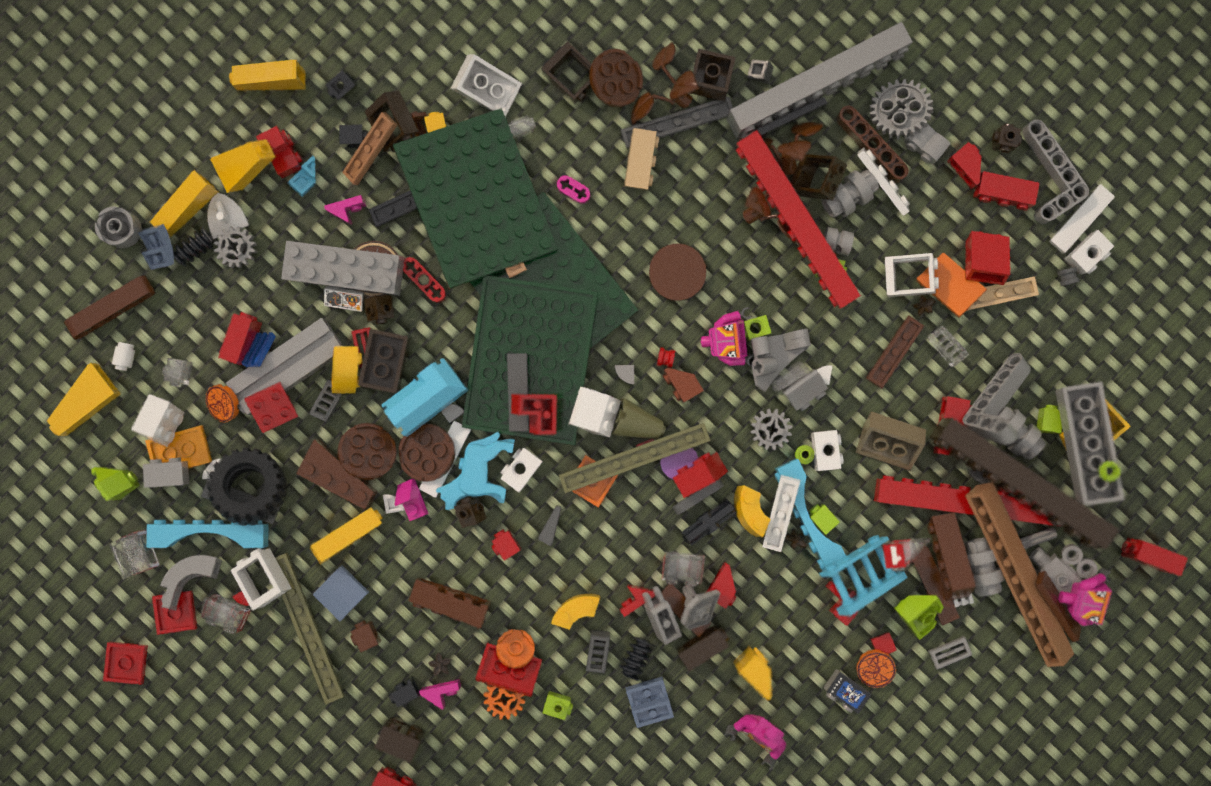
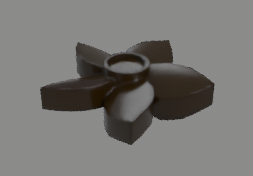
(924, 305)
(797, 540)
(439, 664)

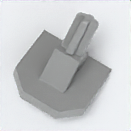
(698, 607)

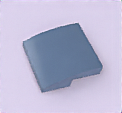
(158, 245)
(340, 593)
(649, 702)

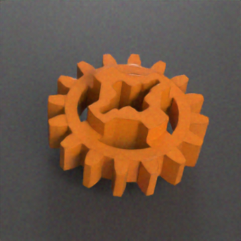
(506, 706)

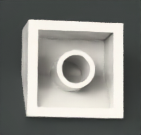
(595, 412)

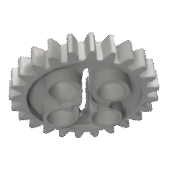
(890, 98)

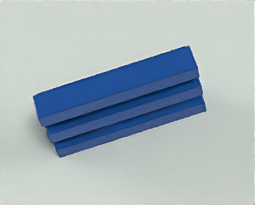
(258, 349)

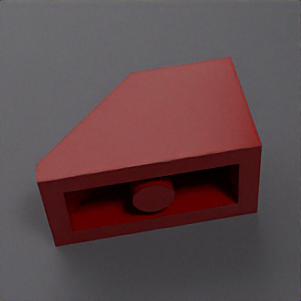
(967, 164)
(725, 585)

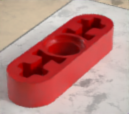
(437, 286)

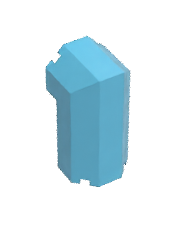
(424, 397)

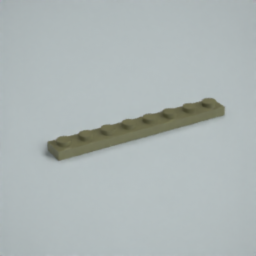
(634, 458)
(309, 634)

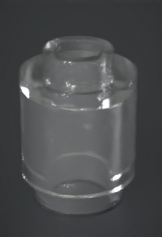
(522, 126)

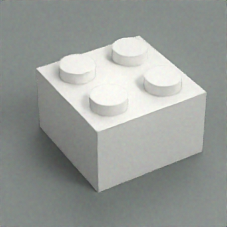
(158, 420)

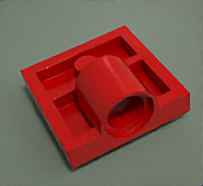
(271, 407)

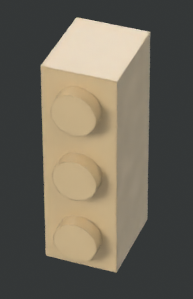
(641, 159)

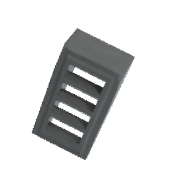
(318, 403)
(548, 532)
(595, 637)

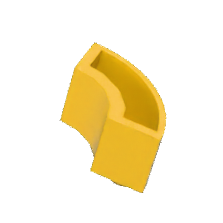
(345, 369)
(749, 511)
(575, 608)

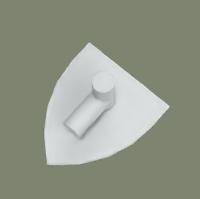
(223, 214)

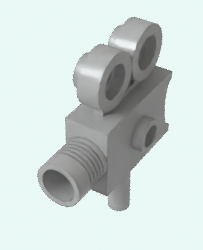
(1059, 569)

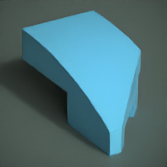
(305, 178)

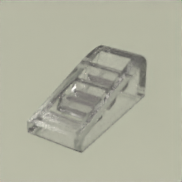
(942, 350)

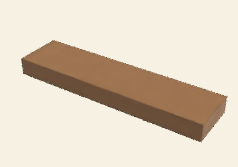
(370, 148)

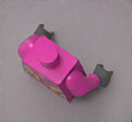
(729, 339)
(1088, 599)
(762, 733)

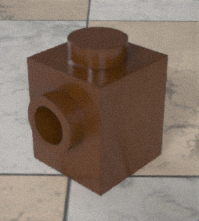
(365, 635)

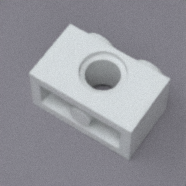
(1079, 256)
(819, 441)
(517, 480)

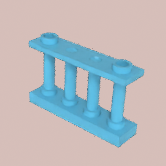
(878, 586)

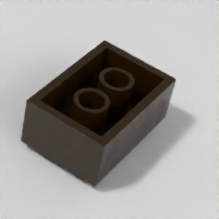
(384, 361)

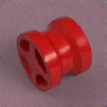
(666, 357)

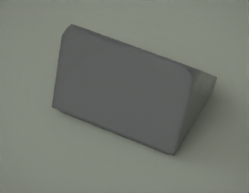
(760, 71)

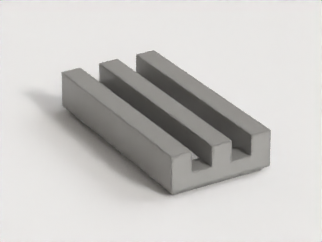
(935, 658)

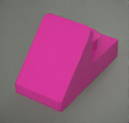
(341, 208)
(411, 498)
(435, 692)

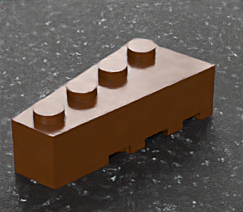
(325, 470)
(951, 557)

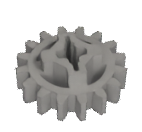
(228, 250)
(773, 420)

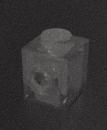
(177, 372)

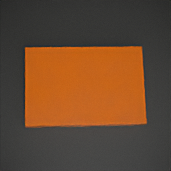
(953, 289)

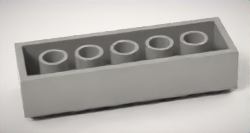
(343, 268)
(1088, 442)

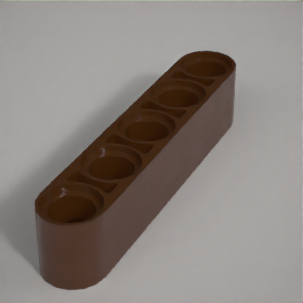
(870, 134)
(109, 307)

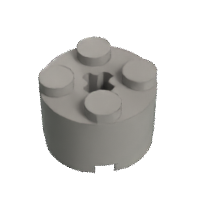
(108, 227)

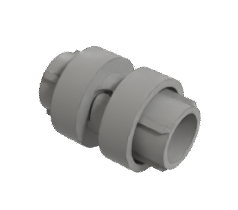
(857, 189)
(1028, 437)
(985, 574)

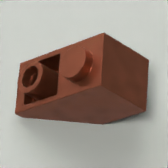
(684, 383)

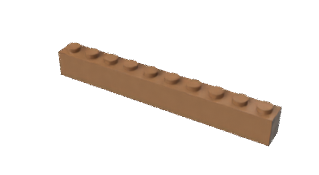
(1019, 574)

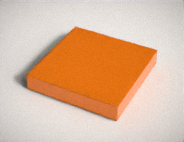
(597, 491)

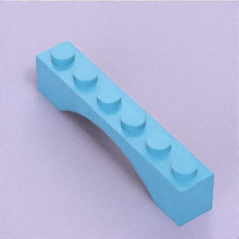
(168, 534)
(826, 549)

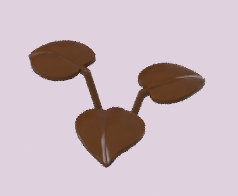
(679, 94)
(797, 148)
(760, 209)

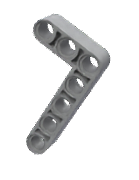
(1056, 172)
(983, 413)

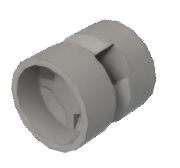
(839, 241)

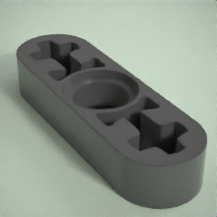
(696, 497)

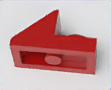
(630, 605)

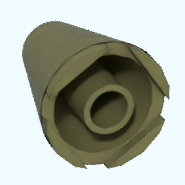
(636, 422)

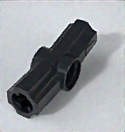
(708, 522)

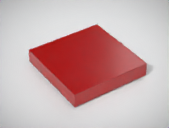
(175, 620)
(125, 663)

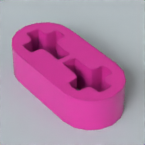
(576, 186)

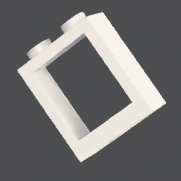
(891, 275)
(273, 572)

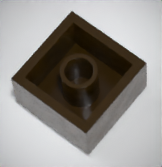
(713, 74)
(400, 739)

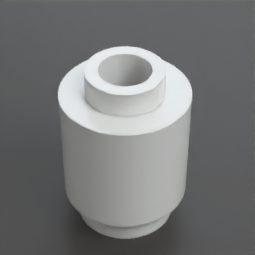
(123, 356)

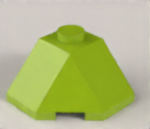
(114, 483)
(919, 613)

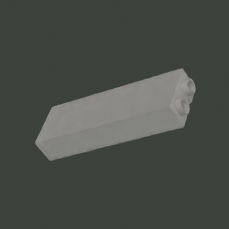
(288, 363)

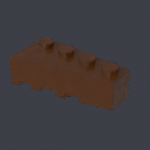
(449, 602)

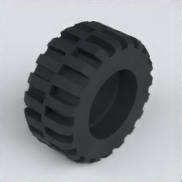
(230, 469)

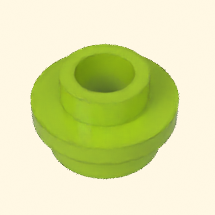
(798, 454)
(1115, 471)

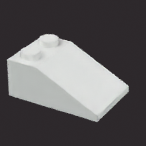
(485, 84)

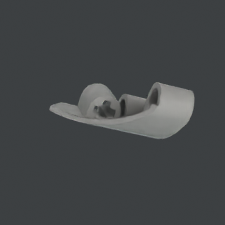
(775, 353)

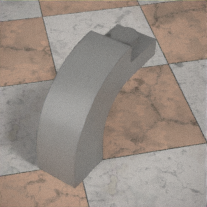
(183, 572)

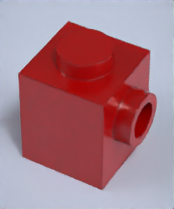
(505, 544)

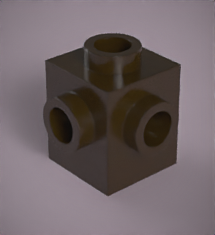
(1002, 142)
(379, 309)
(470, 511)

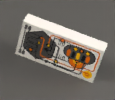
(343, 298)

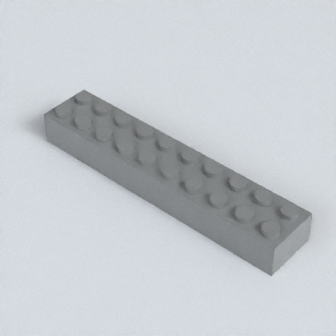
(820, 80)

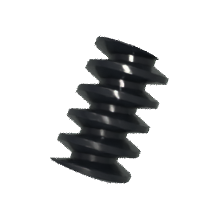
(193, 247)
(636, 658)

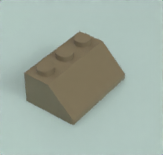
(891, 441)

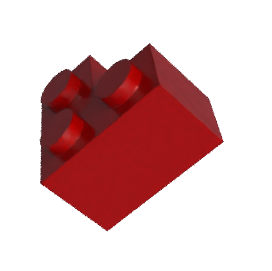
(286, 160)
(541, 411)
(704, 472)

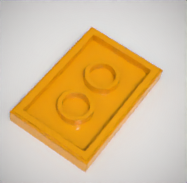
(187, 444)

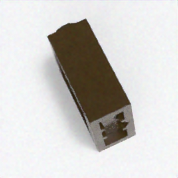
(556, 61)
(395, 102)
(809, 166)
(703, 648)

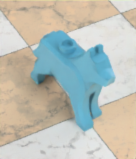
(474, 475)

